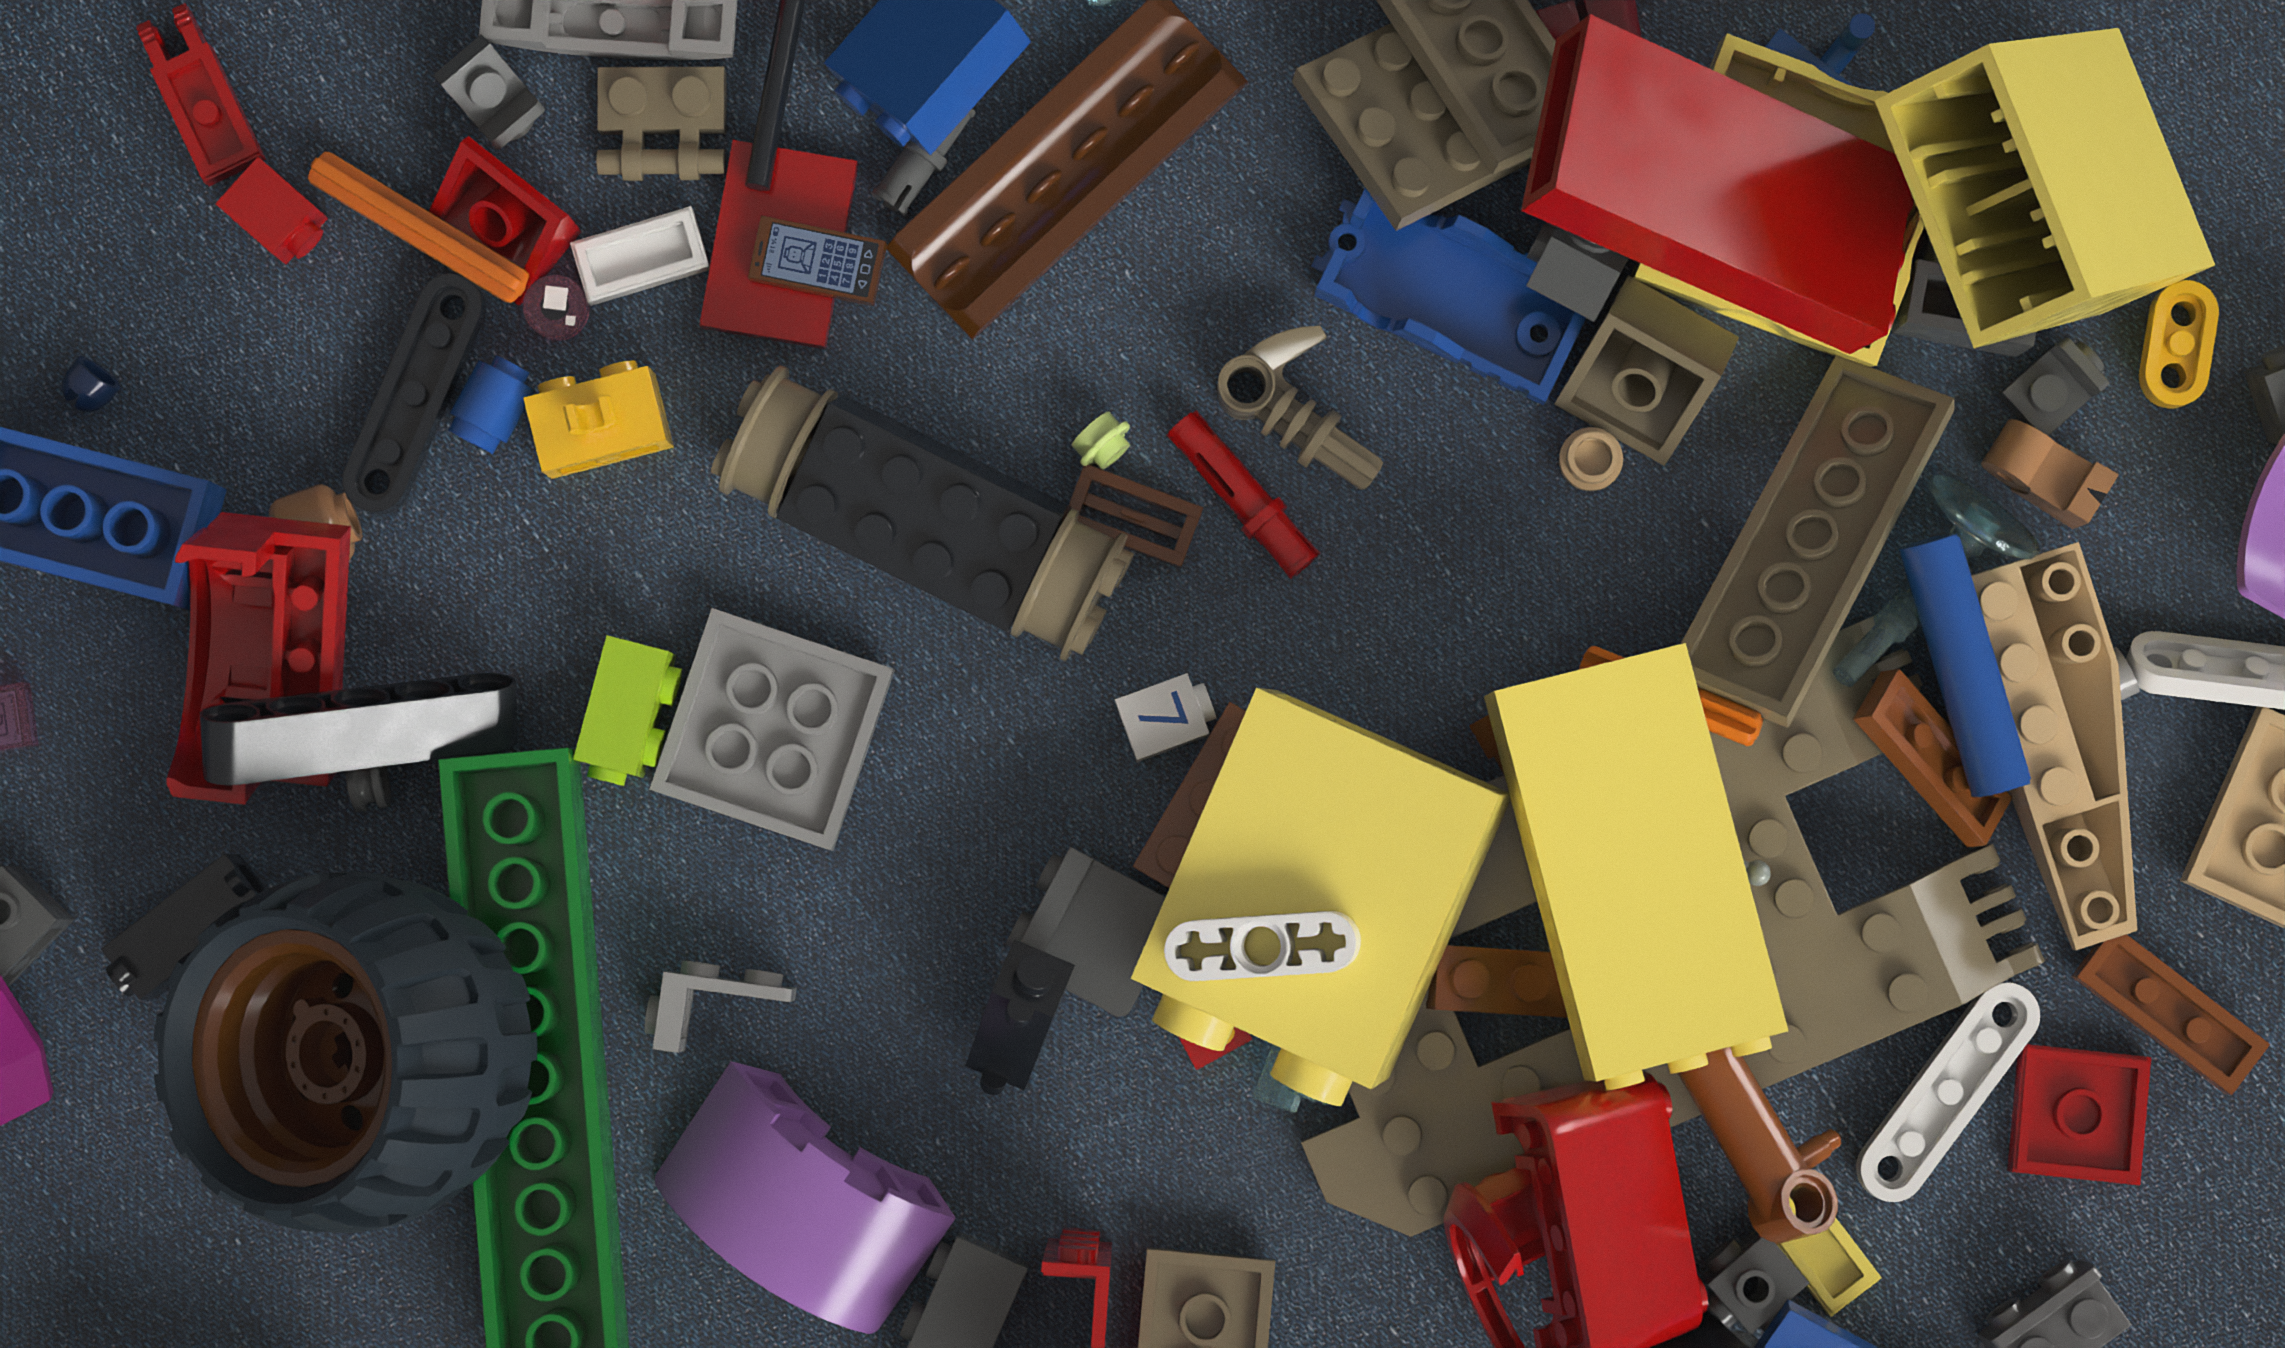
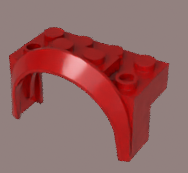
(261, 627)

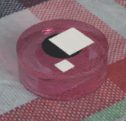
(556, 307)

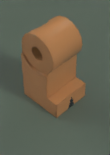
(2048, 474)

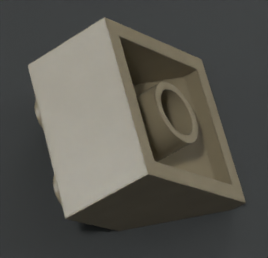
(1647, 370)

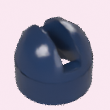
(89, 382)

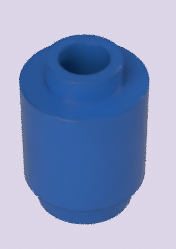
(490, 404)

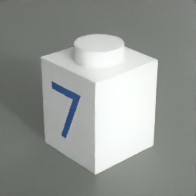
(1165, 716)

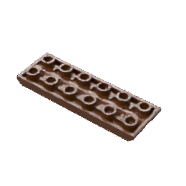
(1065, 165)

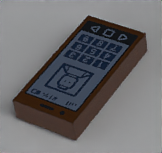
(817, 260)

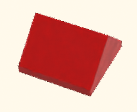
(503, 212)

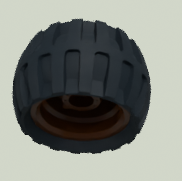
(344, 1052)

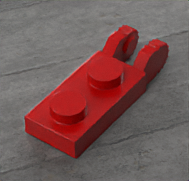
(201, 100)

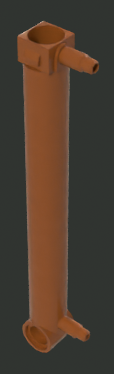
(1751, 1131)

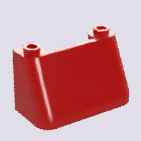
(1608, 1213)

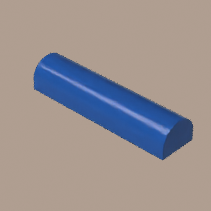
(1965, 665)

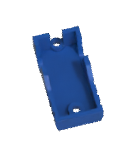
(1450, 293)

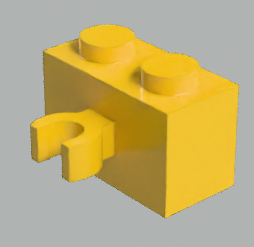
(597, 419)

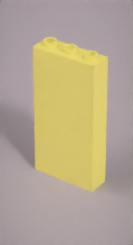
(1636, 866)

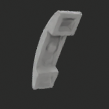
(614, 27)

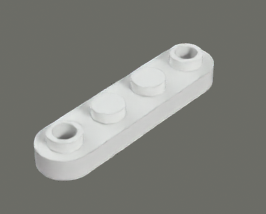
(2209, 668)
(1947, 1092)

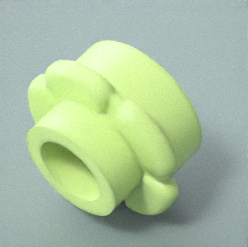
(1102, 441)

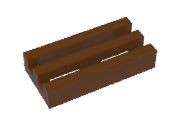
(1160, 499)

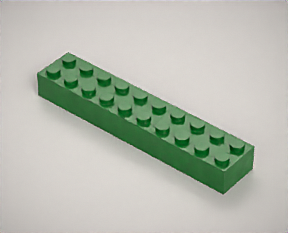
(551, 1195)

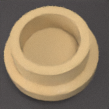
(1590, 459)

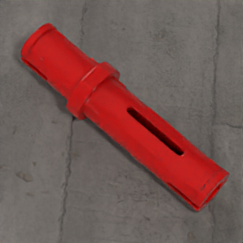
(1233, 482)

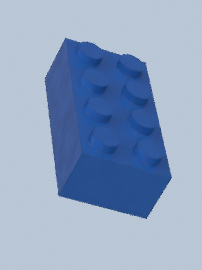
(100, 517)

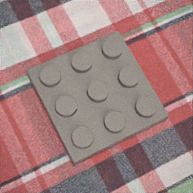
(772, 729)

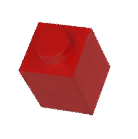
(273, 212)

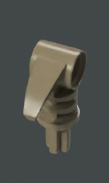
(1289, 417)

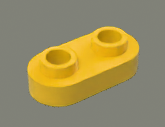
(2180, 347)

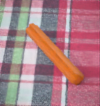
(418, 227)

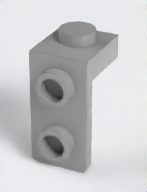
(671, 1011)

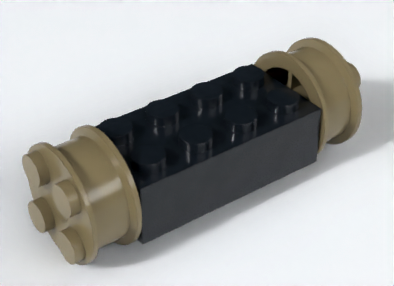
(922, 512)

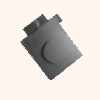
(490, 93)
(2055, 385)

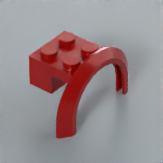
(1490, 1236)

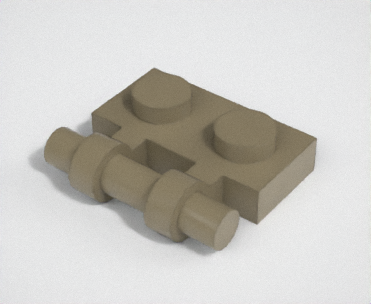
(657, 103)

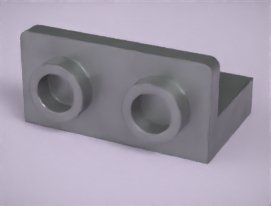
(2064, 1313)

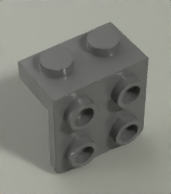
(1096, 924)

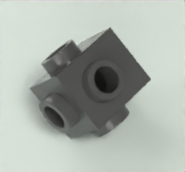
(1773, 1275)

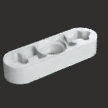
(1215, 968)

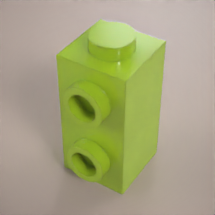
(625, 710)

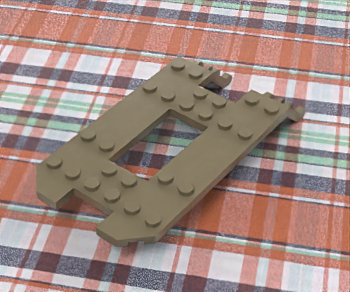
(1836, 974)

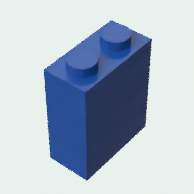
(925, 64)

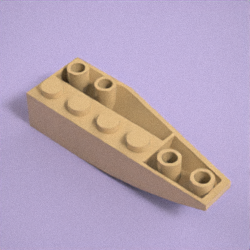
(2070, 728)

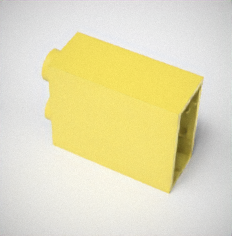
(2043, 182)
(1312, 823)

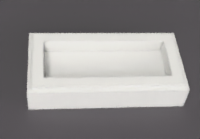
(640, 256)

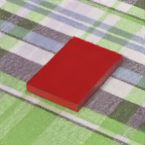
(803, 190)

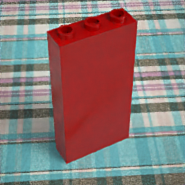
(1719, 186)

